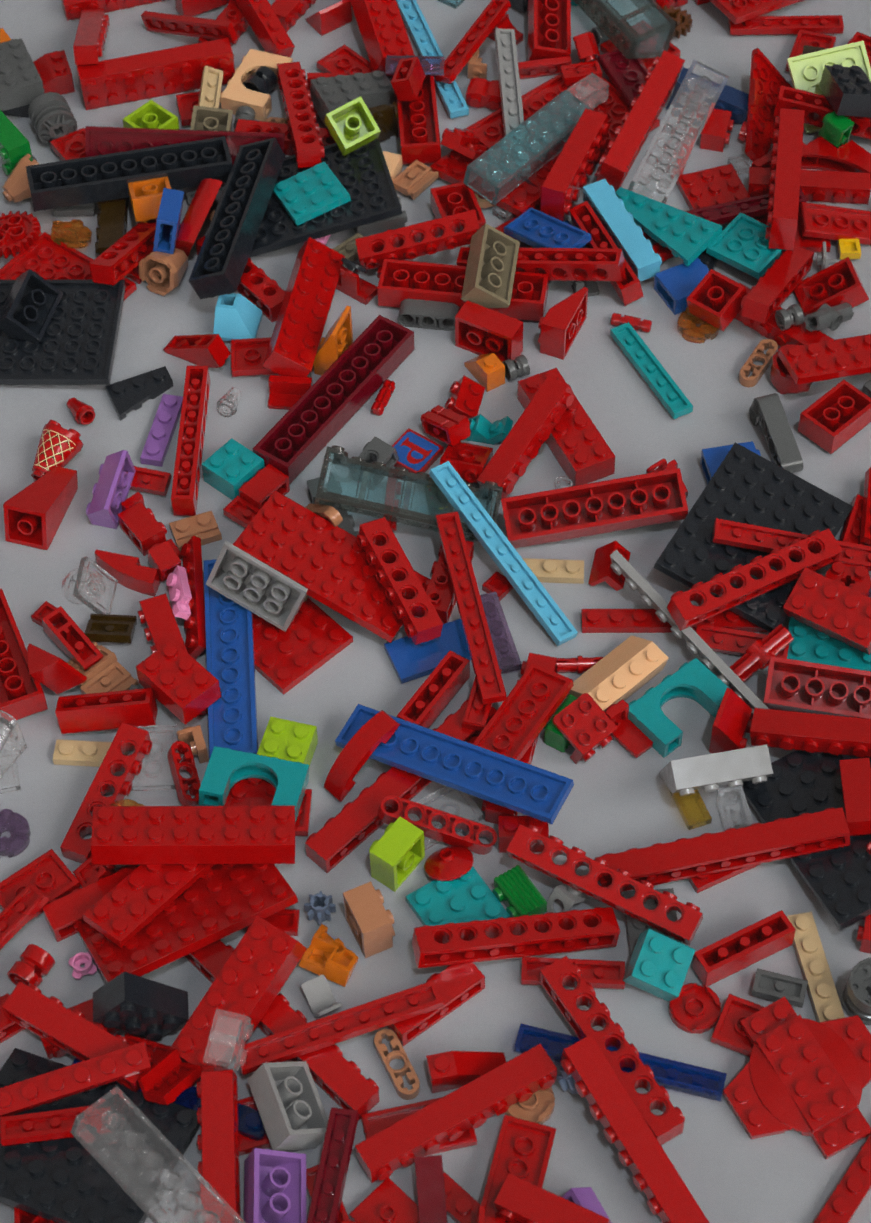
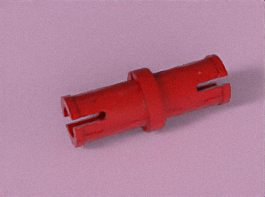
(578, 664)

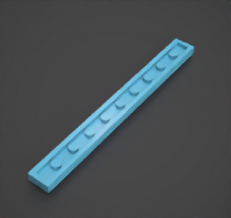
(427, 46)
(503, 553)

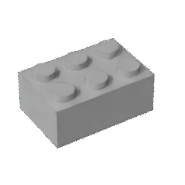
(289, 1105)

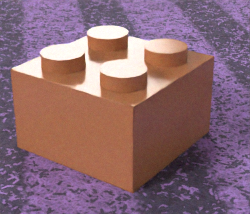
(369, 919)

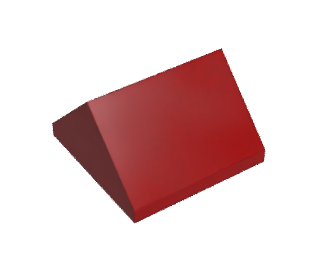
(331, 17)
(52, 670)

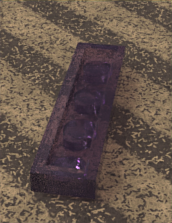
(500, 633)

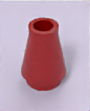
(81, 411)

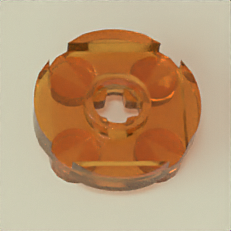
(72, 233)
(692, 333)

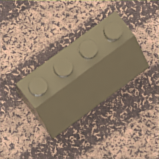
(490, 268)

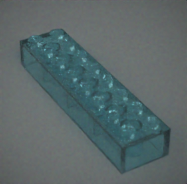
(525, 148)

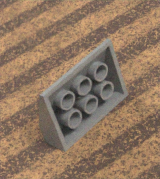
(256, 586)
(717, 769)

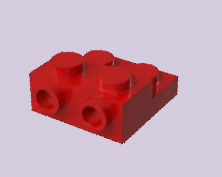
(463, 142)
(467, 459)

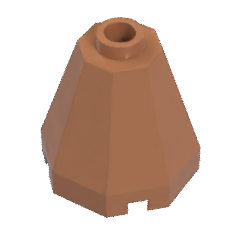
(16, 186)
(163, 270)

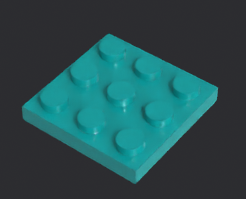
(311, 193)
(745, 246)
(455, 901)

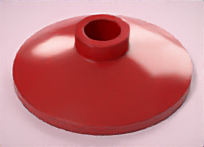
(449, 863)

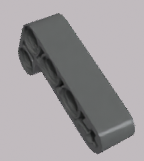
(770, 415)

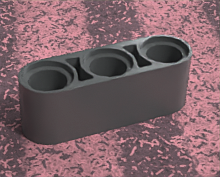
(428, 314)

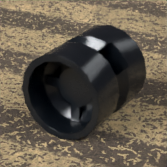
(262, 80)

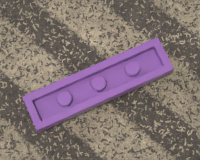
(162, 430)

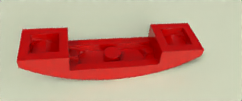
(357, 752)

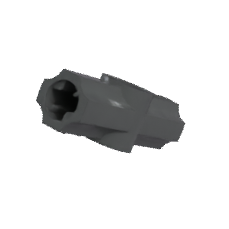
(828, 317)

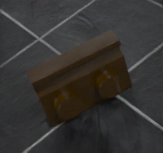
(387, 120)
(111, 628)

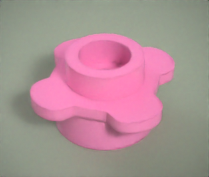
(79, 959)

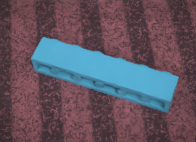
(622, 229)

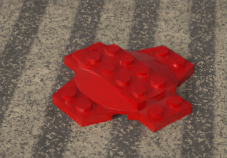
(803, 1077)

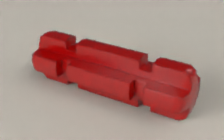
(635, 322)
(383, 397)

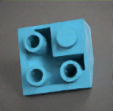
(236, 317)

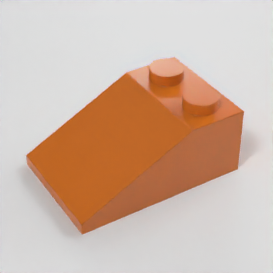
(335, 343)

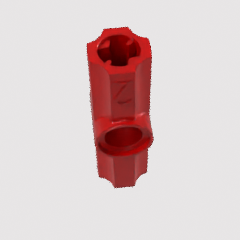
(759, 653)

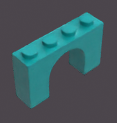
(690, 681)
(231, 766)

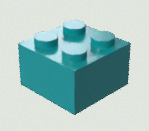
(231, 468)
(659, 965)

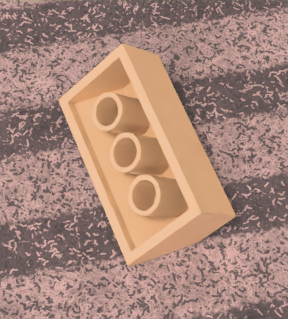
(621, 672)

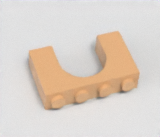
(238, 95)

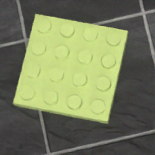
(808, 68)

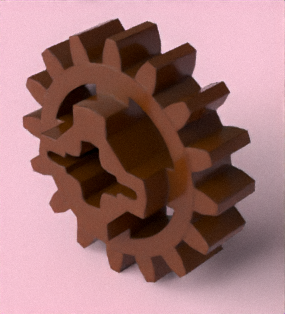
(679, 17)

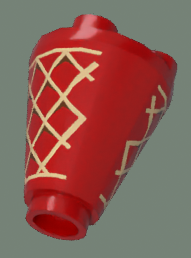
(55, 448)

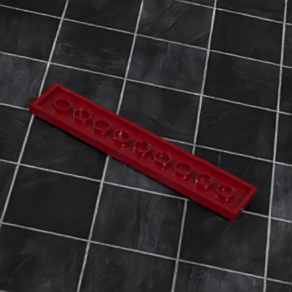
(109, 140)

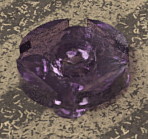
(19, 832)

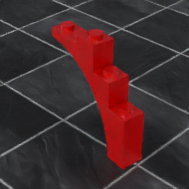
(824, 156)

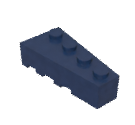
(729, 100)

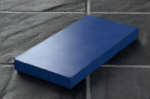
(546, 231)
(420, 660)

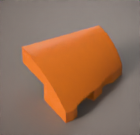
(329, 957)

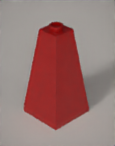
(38, 509)

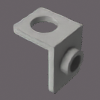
(821, 258)
(567, 895)
(319, 996)

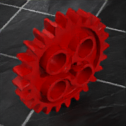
(18, 232)

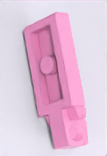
(179, 592)

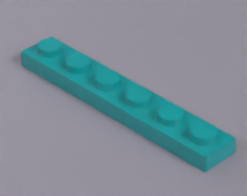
(651, 370)

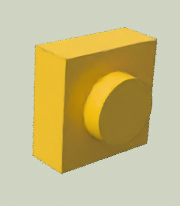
(849, 248)

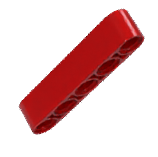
(449, 822)

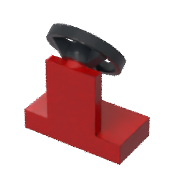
(353, 285)

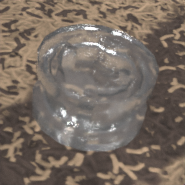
(562, 480)

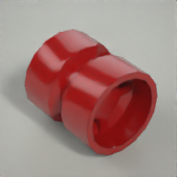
(33, 965)

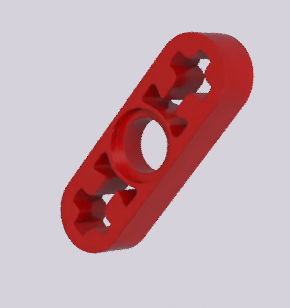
(188, 764)

